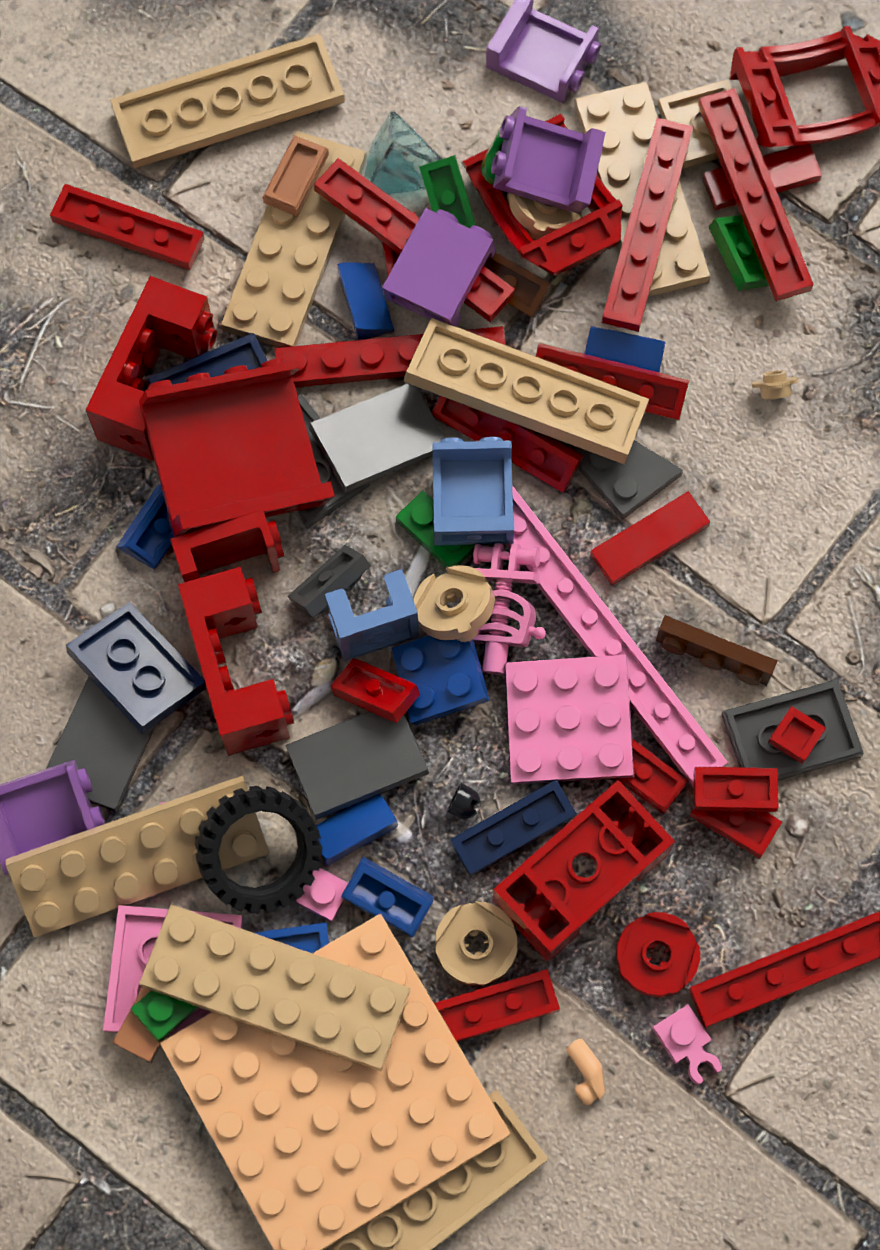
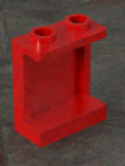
(227, 544)

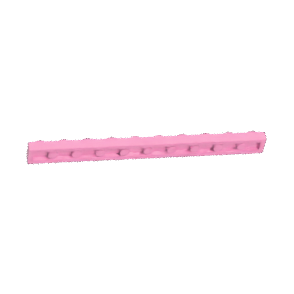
(605, 636)

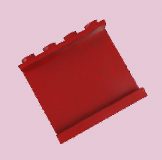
(232, 446)

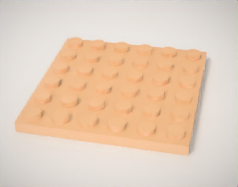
(327, 1138)

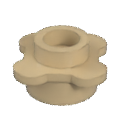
(775, 385)

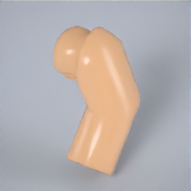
(592, 1071)

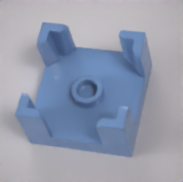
(376, 628)

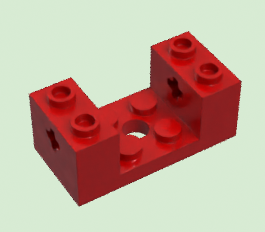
(162, 318)
(215, 610)
(552, 901)

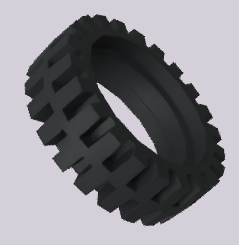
(283, 888)

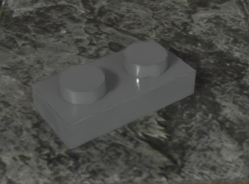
(338, 572)

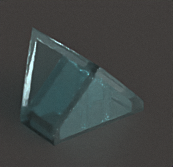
(397, 156)

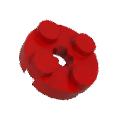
(645, 934)

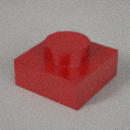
(797, 735)

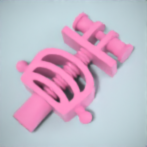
(497, 643)

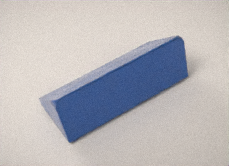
(365, 299)
(625, 348)
(149, 532)
(355, 828)
(386, 893)

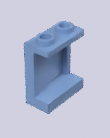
(472, 491)

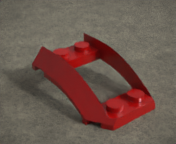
(767, 101)
(566, 245)

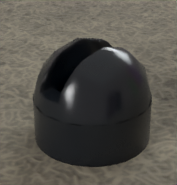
(461, 802)

